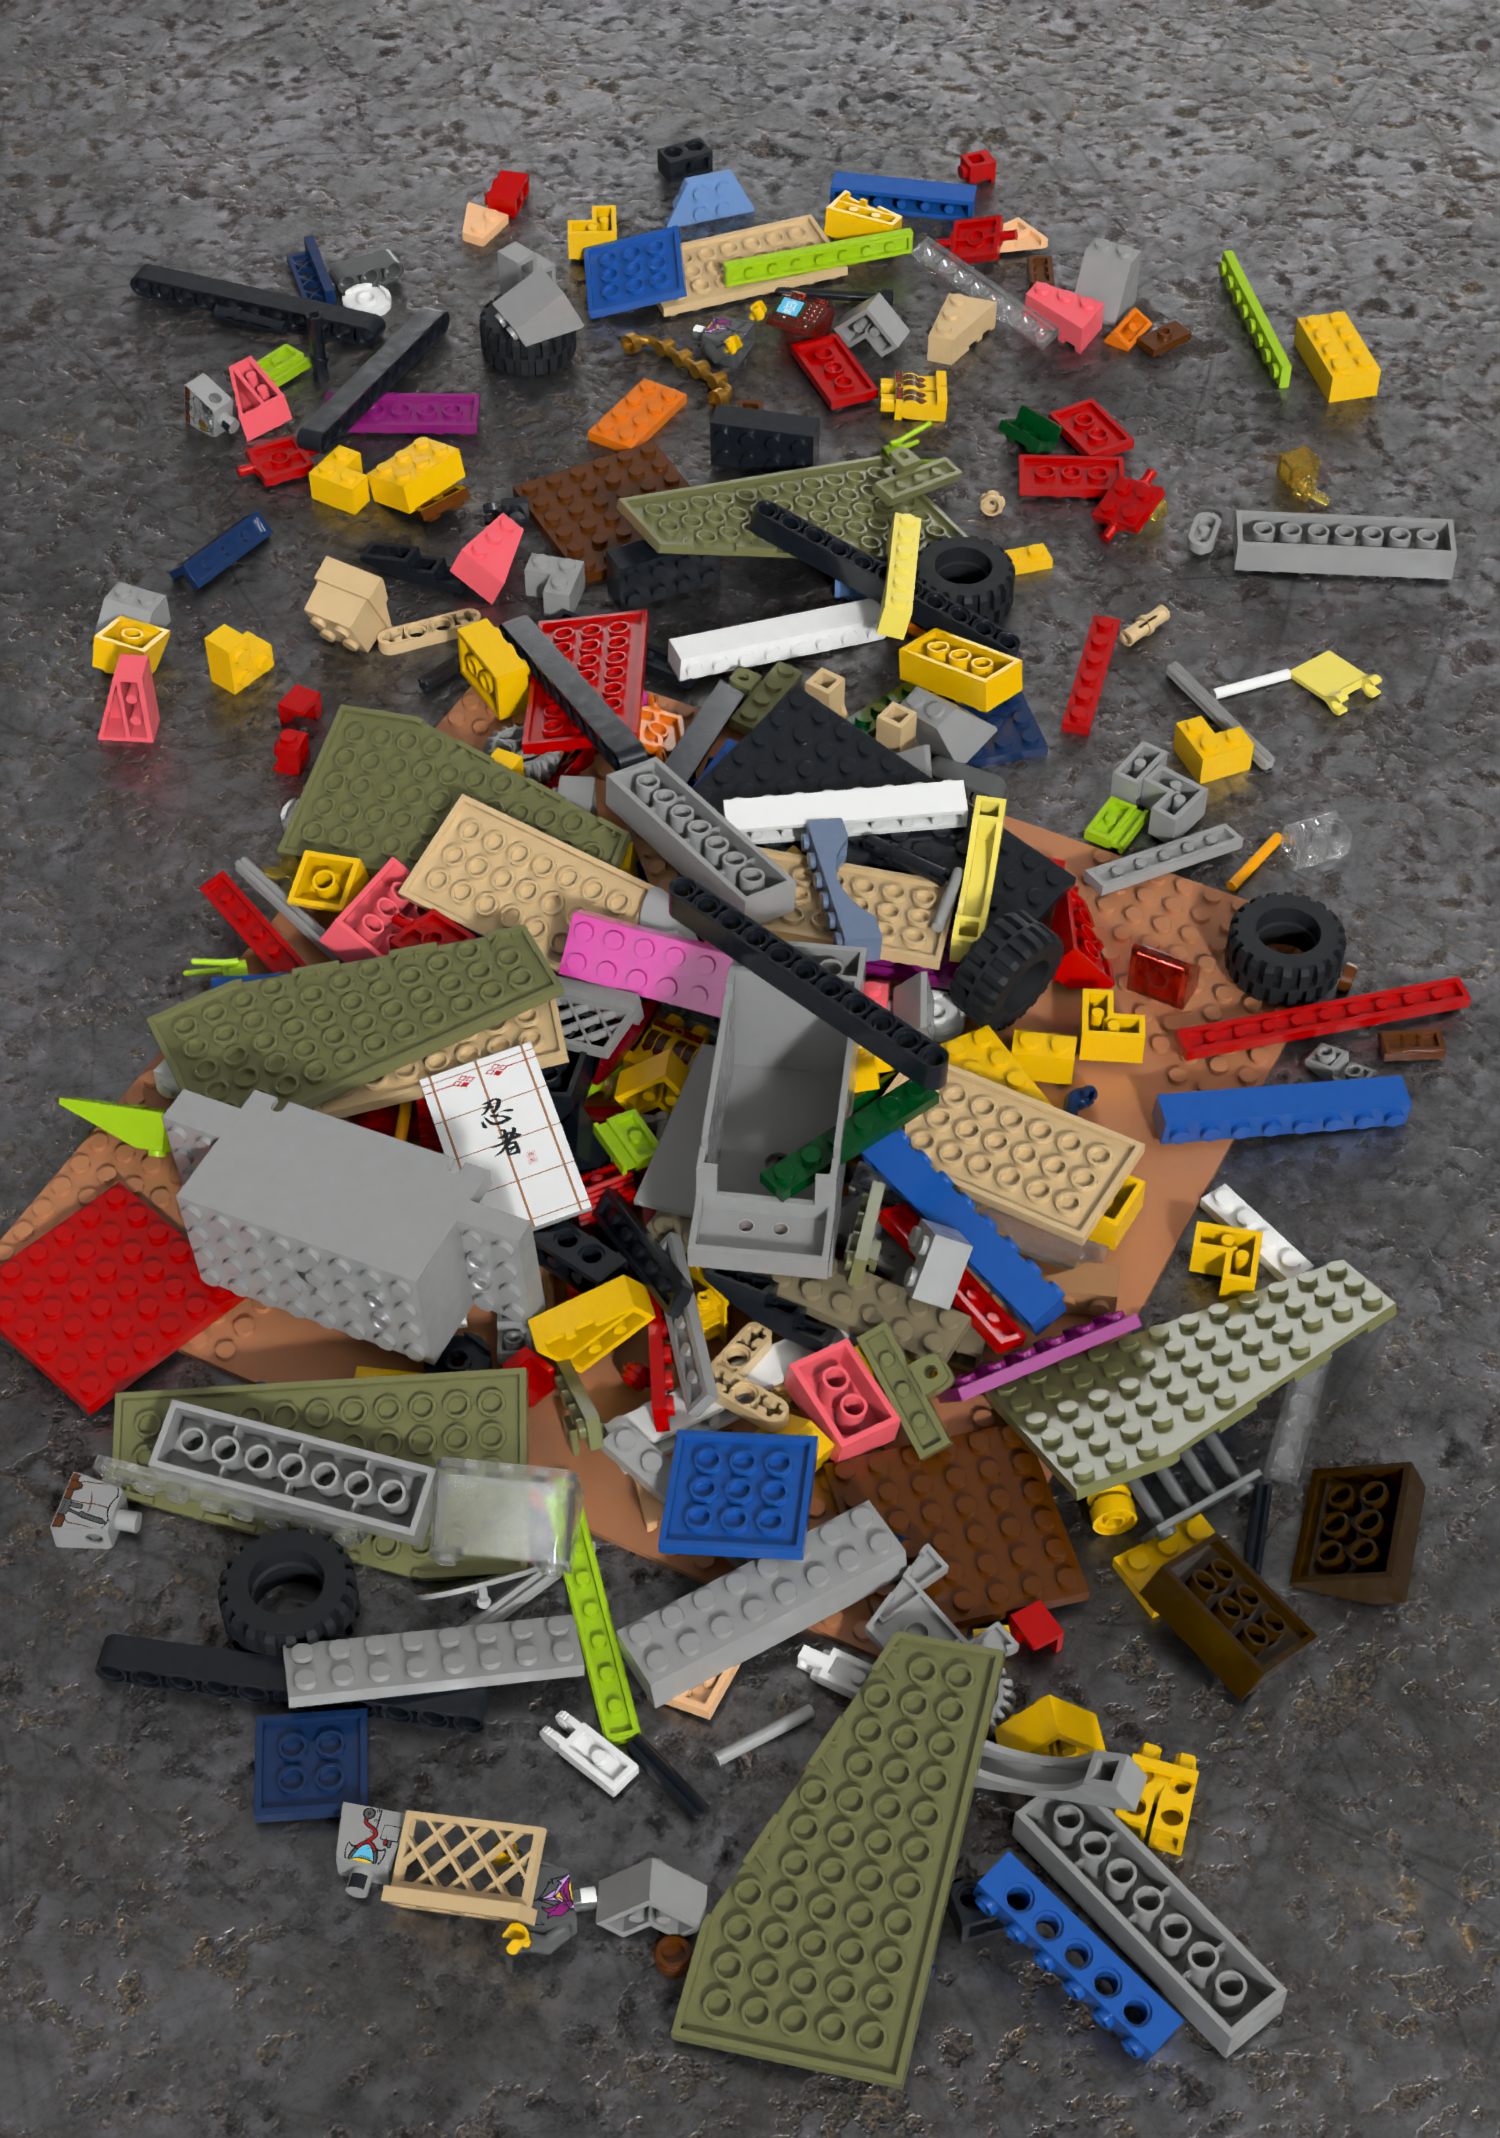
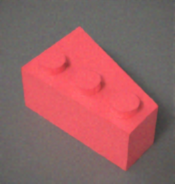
(1074, 315)

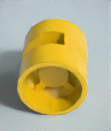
(1112, 1510)

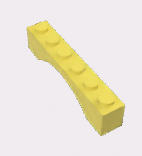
(900, 577)
(978, 874)

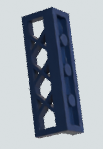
(316, 268)
(223, 550)

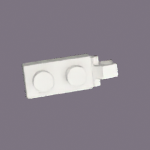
(835, 1669)

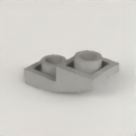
(1334, 1064)
(511, 1337)

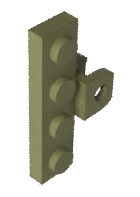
(911, 479)
(761, 695)
(861, 1246)
(910, 1387)
(583, 1416)

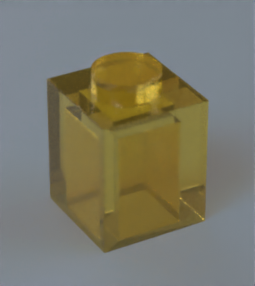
(1297, 464)

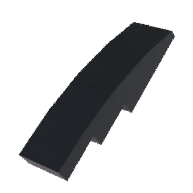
(409, 565)
(758, 1299)

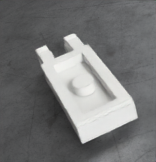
(591, 1754)

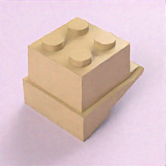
(348, 605)

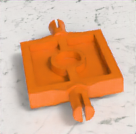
(659, 729)

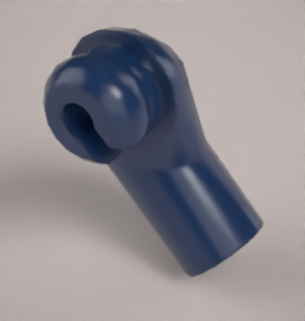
(1079, 1099)

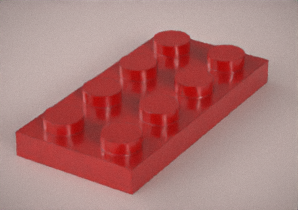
(834, 371)
(1067, 475)

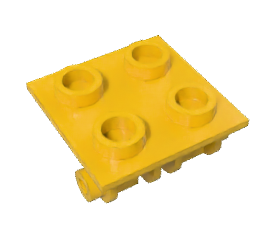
(711, 1306)

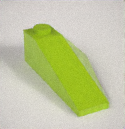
(130, 1123)

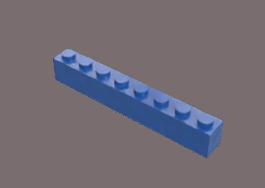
(1281, 1109)
(992, 1258)

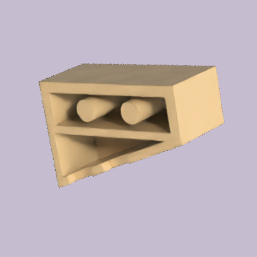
(958, 326)

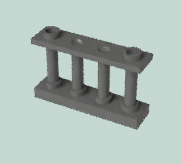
(1166, 1528)

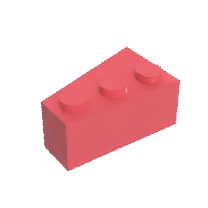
(257, 398)
(488, 557)
(131, 702)

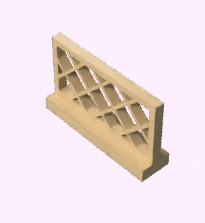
(467, 1902)

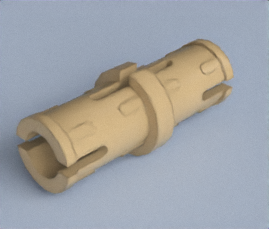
(1144, 625)

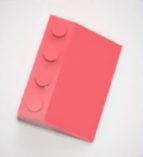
(366, 922)

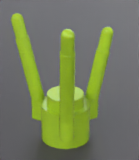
(897, 443)
(228, 967)

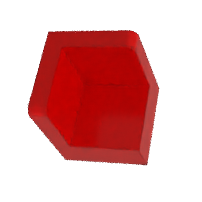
(300, 702)
(539, 1374)
(1036, 1627)

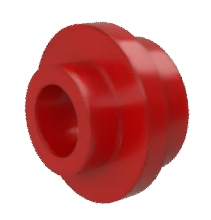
(636, 1376)

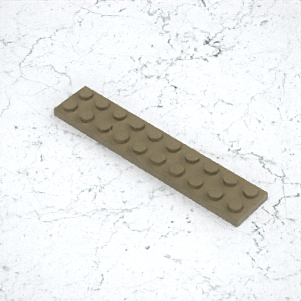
(917, 1324)

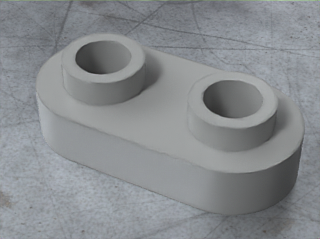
(1204, 533)

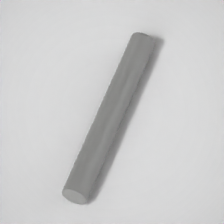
(947, 900)
(763, 1735)

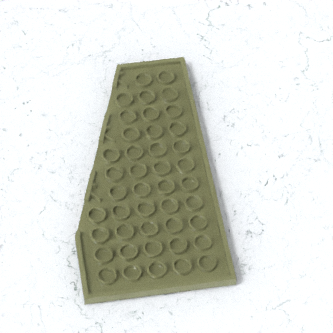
(831, 496)
(394, 780)
(349, 1022)
(1166, 1388)
(398, 1416)
(846, 1890)

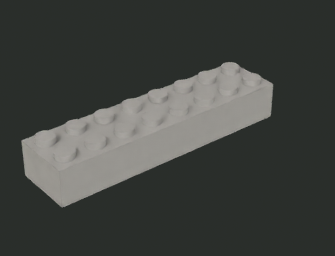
(1344, 544)
(699, 840)
(297, 1470)
(761, 1605)
(1152, 1919)

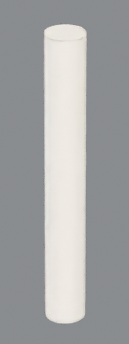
(1251, 684)

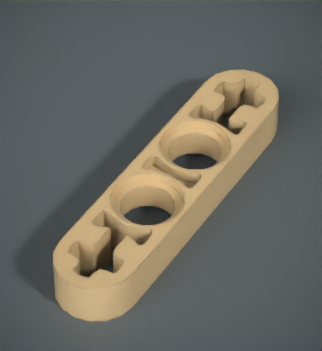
(391, 641)

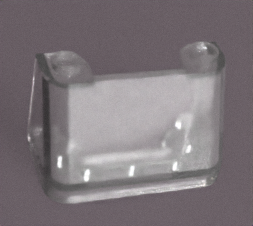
(505, 1513)

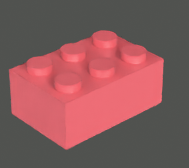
(842, 1400)

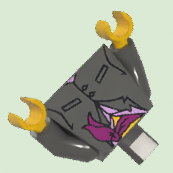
(728, 338)
(555, 1906)

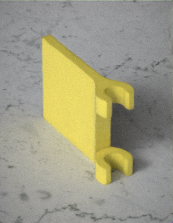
(1334, 679)

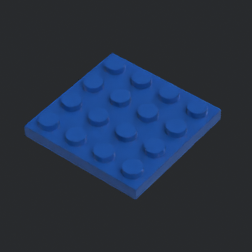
(634, 272)
(739, 1495)

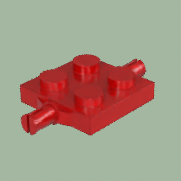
(978, 238)
(277, 461)
(1128, 504)
(427, 929)

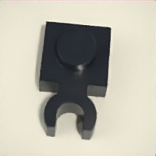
(515, 508)

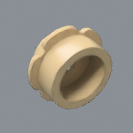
(989, 509)

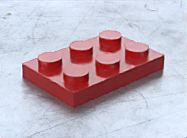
(1092, 429)

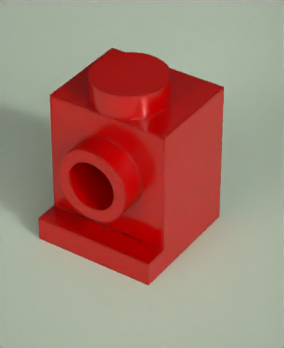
(977, 167)
(292, 752)

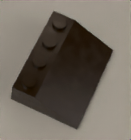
(1360, 1532)
(1227, 1615)

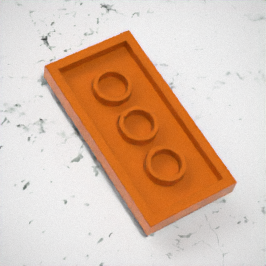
(637, 416)

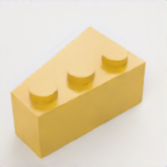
(854, 218)
(592, 1322)

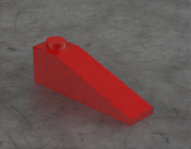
(1082, 961)

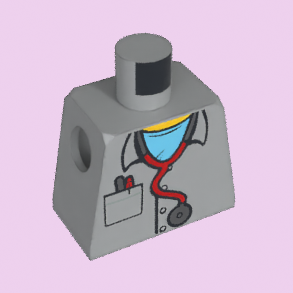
(367, 1846)

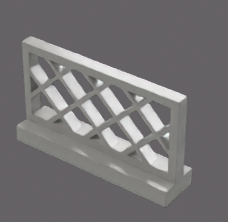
(607, 1004)

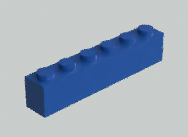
(909, 196)

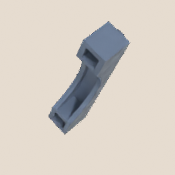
(826, 853)

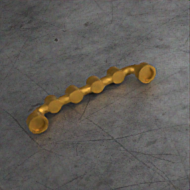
(716, 381)

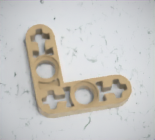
(736, 1383)

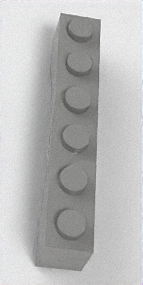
(1090, 1778)

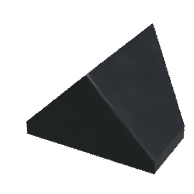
(583, 1143)

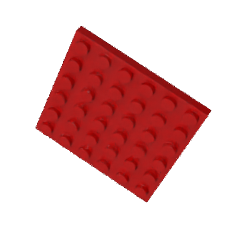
(106, 1298)

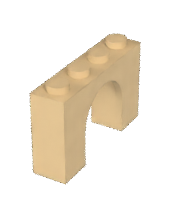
(894, 724)

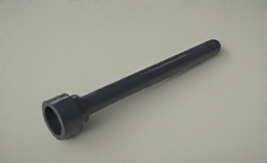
(841, 295)

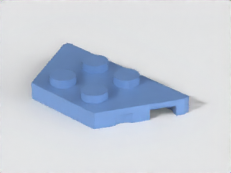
(708, 198)

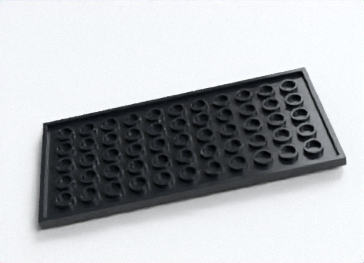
(815, 750)

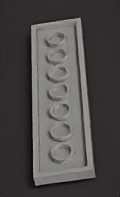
(432, 1661)

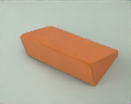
(1128, 330)

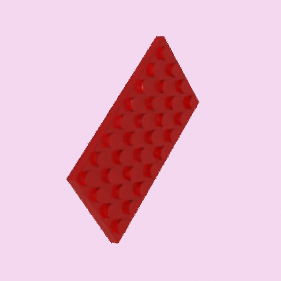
(610, 657)

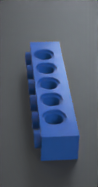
(1099, 1962)

